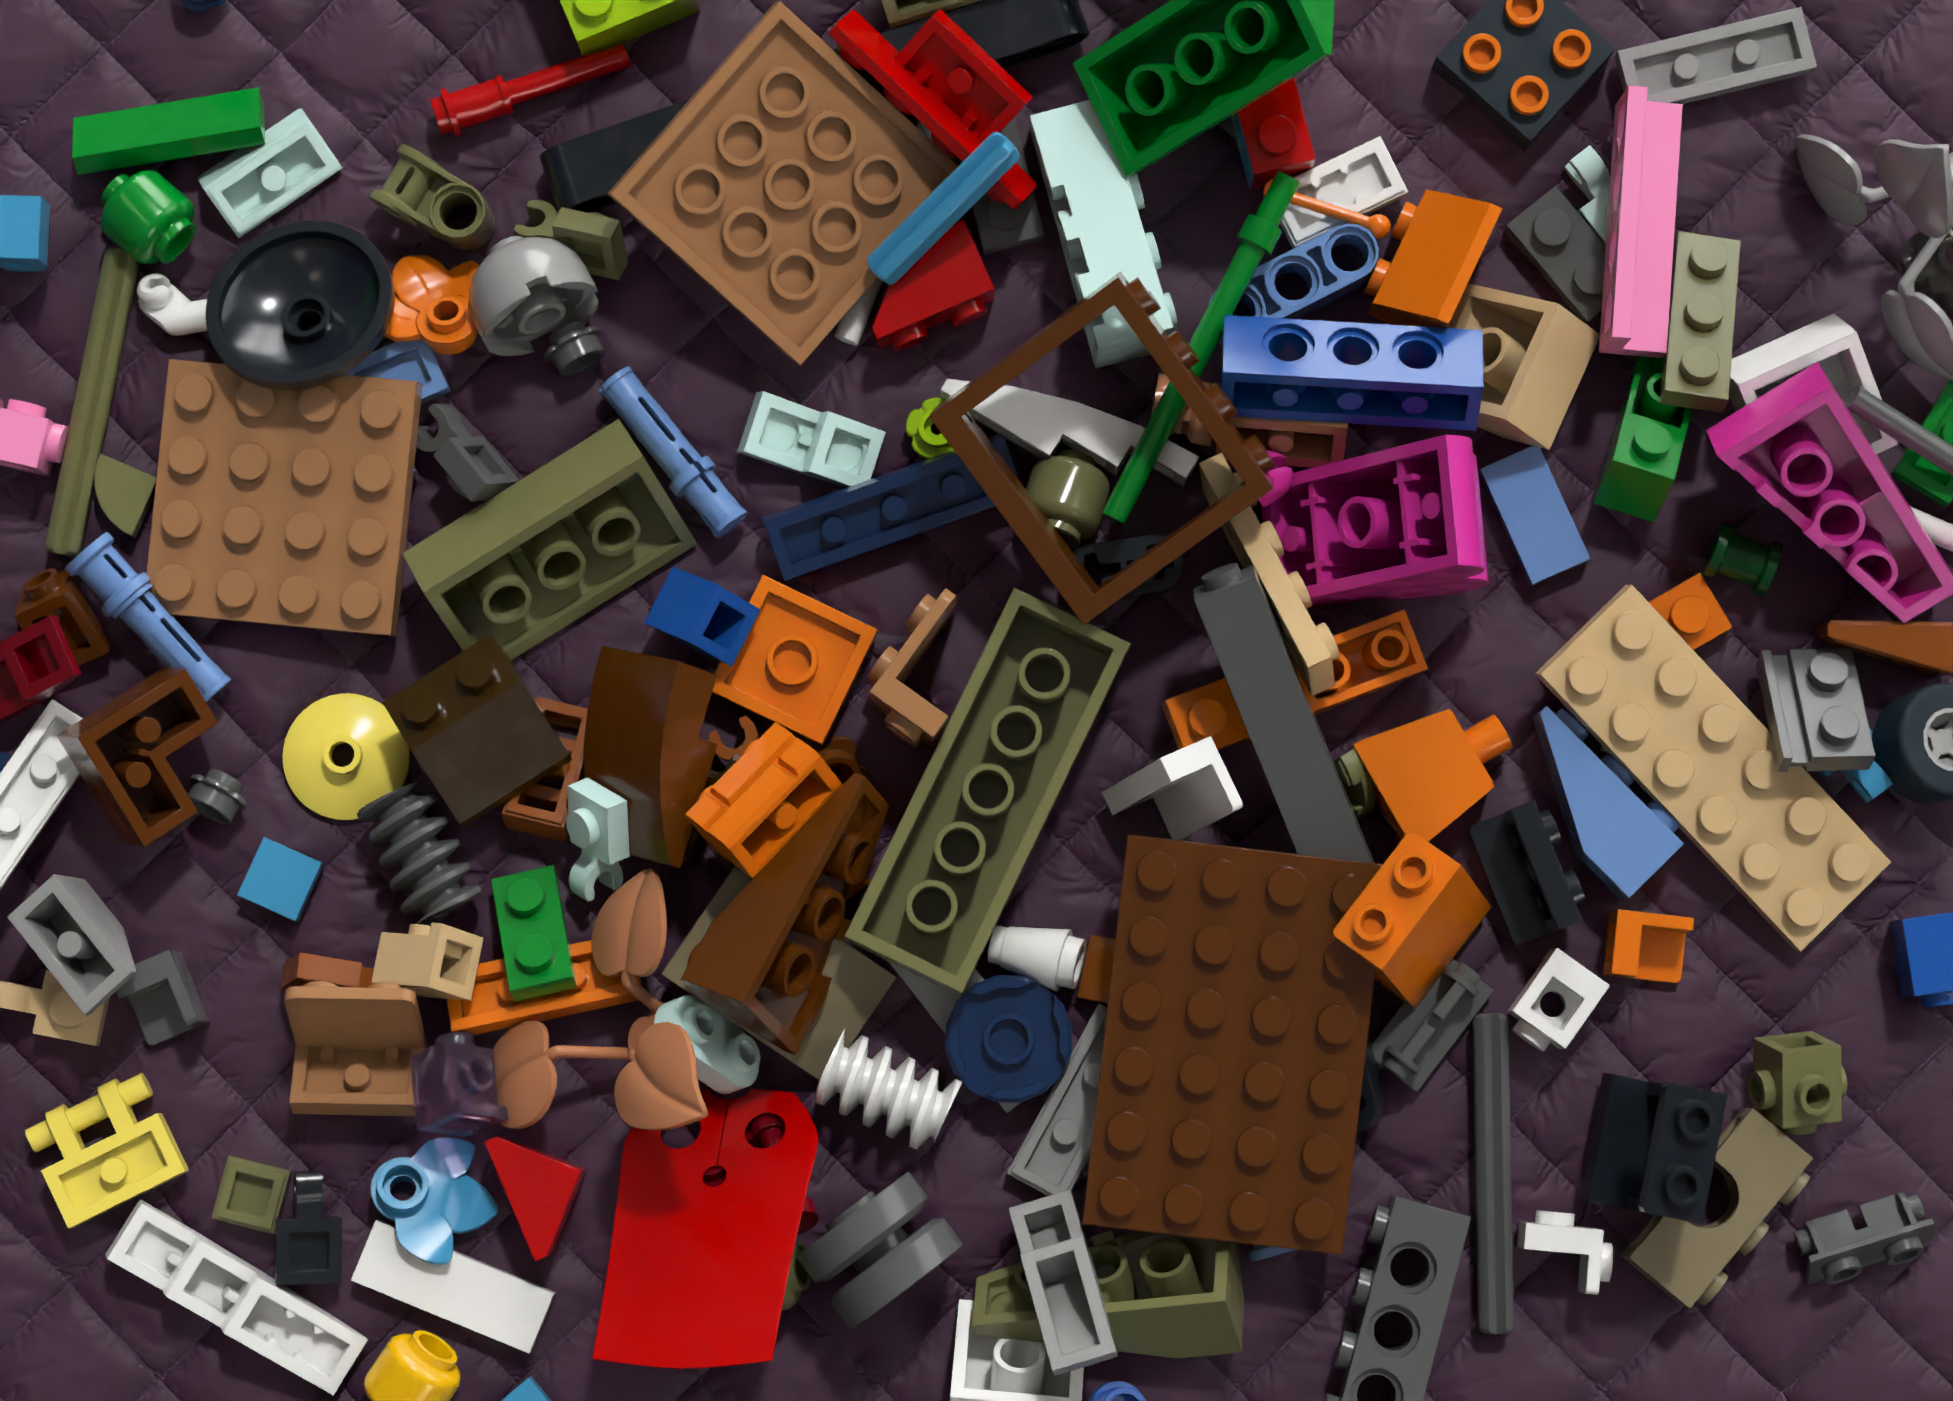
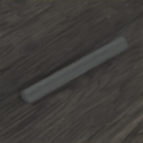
(1492, 1173)

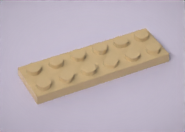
(1712, 767)

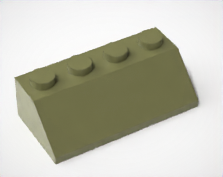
(551, 545)

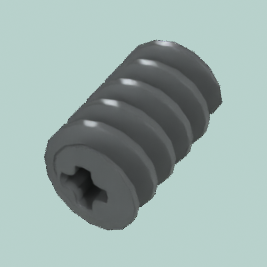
(418, 853)

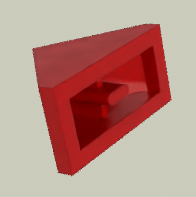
(538, 1189)

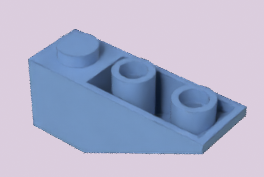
(1605, 820)

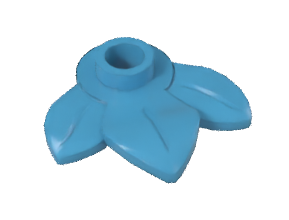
(443, 1199)

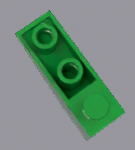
(1643, 446)

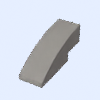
(1063, 1282)

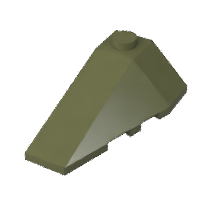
(1158, 1290)

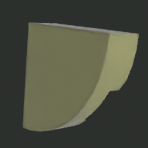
(123, 493)
(1356, 783)

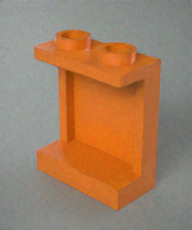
(1413, 918)

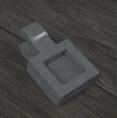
(469, 460)

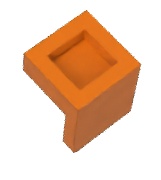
(1646, 945)

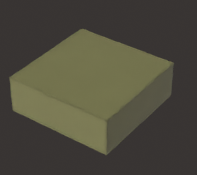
(252, 1194)

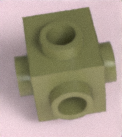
(1797, 1081)

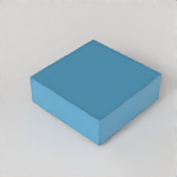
(281, 879)

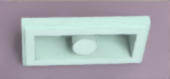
(269, 176)

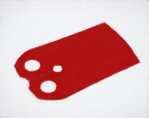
(701, 1266)

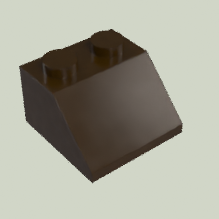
(477, 730)

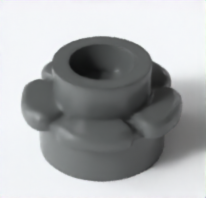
(574, 348)
(217, 796)

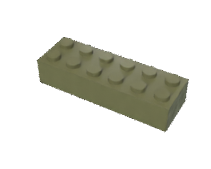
(987, 792)

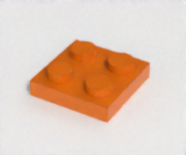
(796, 661)

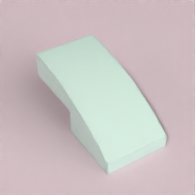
(810, 441)

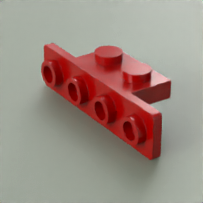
(945, 85)

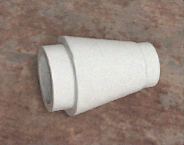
(1039, 954)

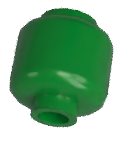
(147, 217)

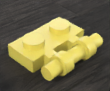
(115, 1168)

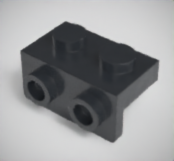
(1526, 873)

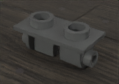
(1422, 1036)
(1889, 1235)

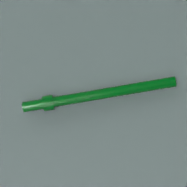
(1257, 238)

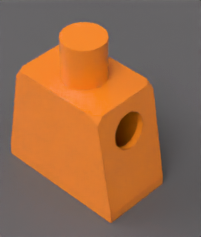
(1431, 770)

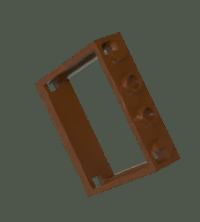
(1021, 511)

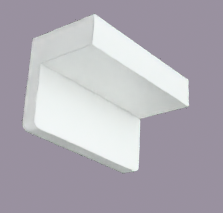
(1187, 787)

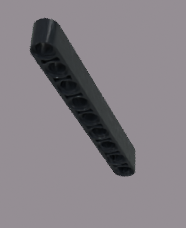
(1007, 30)

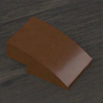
(648, 745)

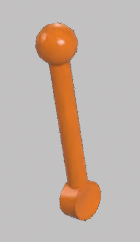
(1377, 224)

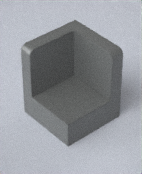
(164, 997)

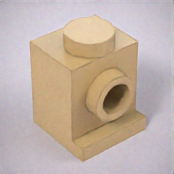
(430, 961)

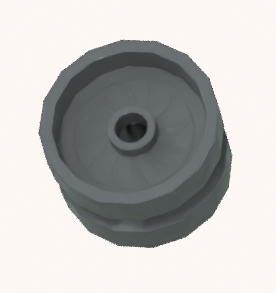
(878, 1249)

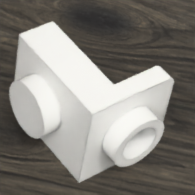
(1558, 1234)

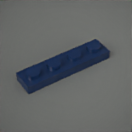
(877, 512)

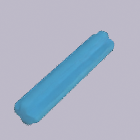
(943, 208)

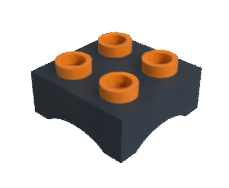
(1523, 63)

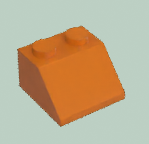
(1434, 259)

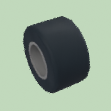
(1916, 743)

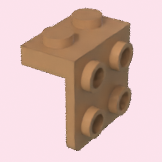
(909, 714)
(353, 1048)

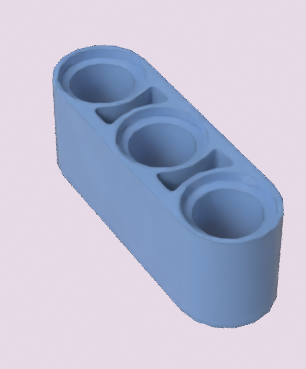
(1316, 266)

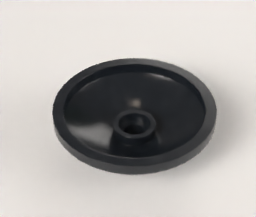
(286, 284)

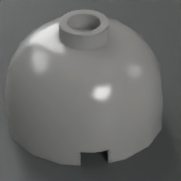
(527, 292)

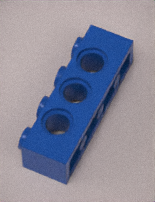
(1352, 372)

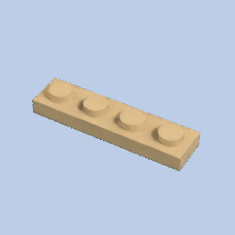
(1259, 545)

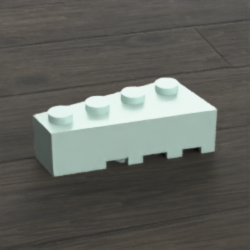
(1098, 223)

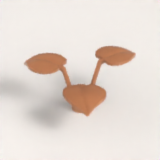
(661, 1081)

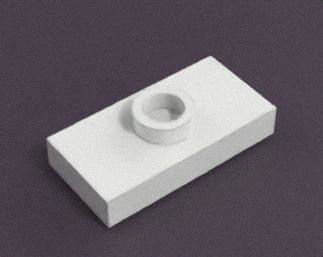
(1356, 180)

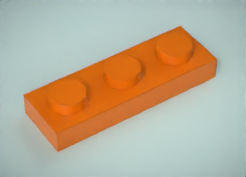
(495, 1009)

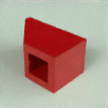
(938, 287)

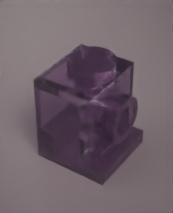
(455, 1087)

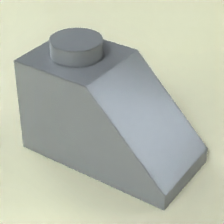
(76, 939)

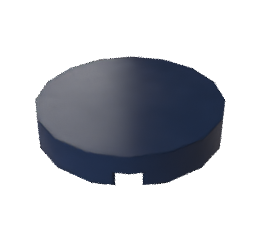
(1008, 1039)

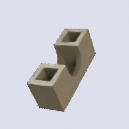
(1759, 1171)

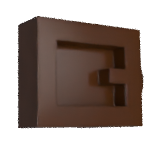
(60, 595)

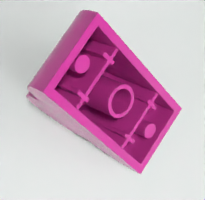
(1386, 524)

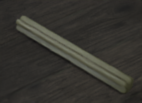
(92, 403)

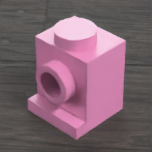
(30, 439)

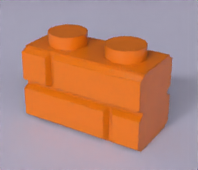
(763, 799)

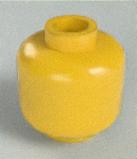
(414, 1370)

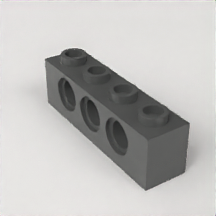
(1440, 1241)

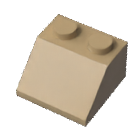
(1530, 361)

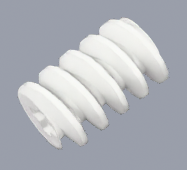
(886, 1091)

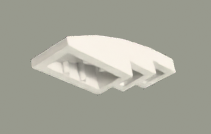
(1045, 422)
(236, 1297)

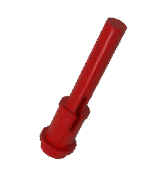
(496, 97)

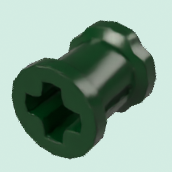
(1742, 559)

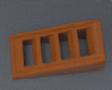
(1908, 644)
(543, 822)

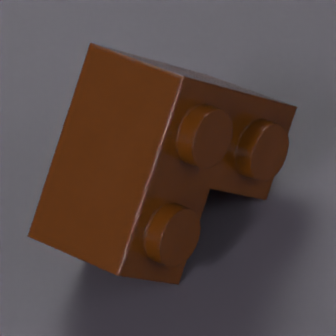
(125, 748)

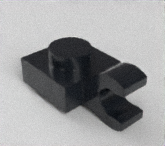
(308, 1244)

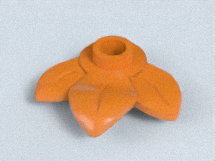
(432, 304)

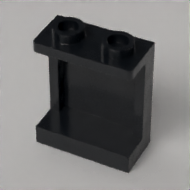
(1653, 1147)

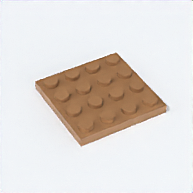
(783, 181)
(283, 500)

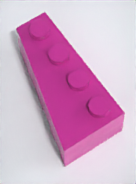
(1826, 477)

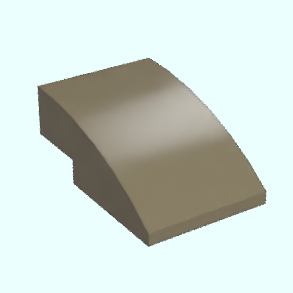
(851, 998)

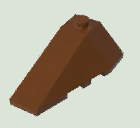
(773, 939)

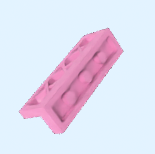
(1640, 226)

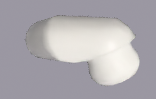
(170, 307)

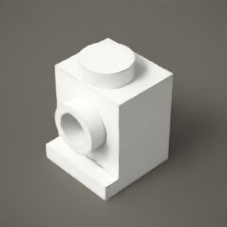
(1579, 994)

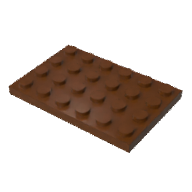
(1231, 1047)

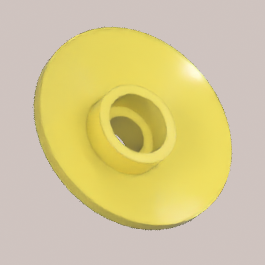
(378, 762)

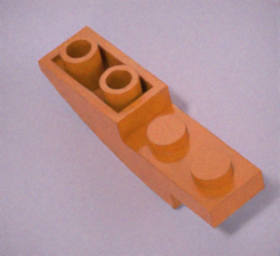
(1368, 661)

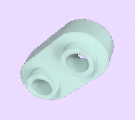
(723, 1052)

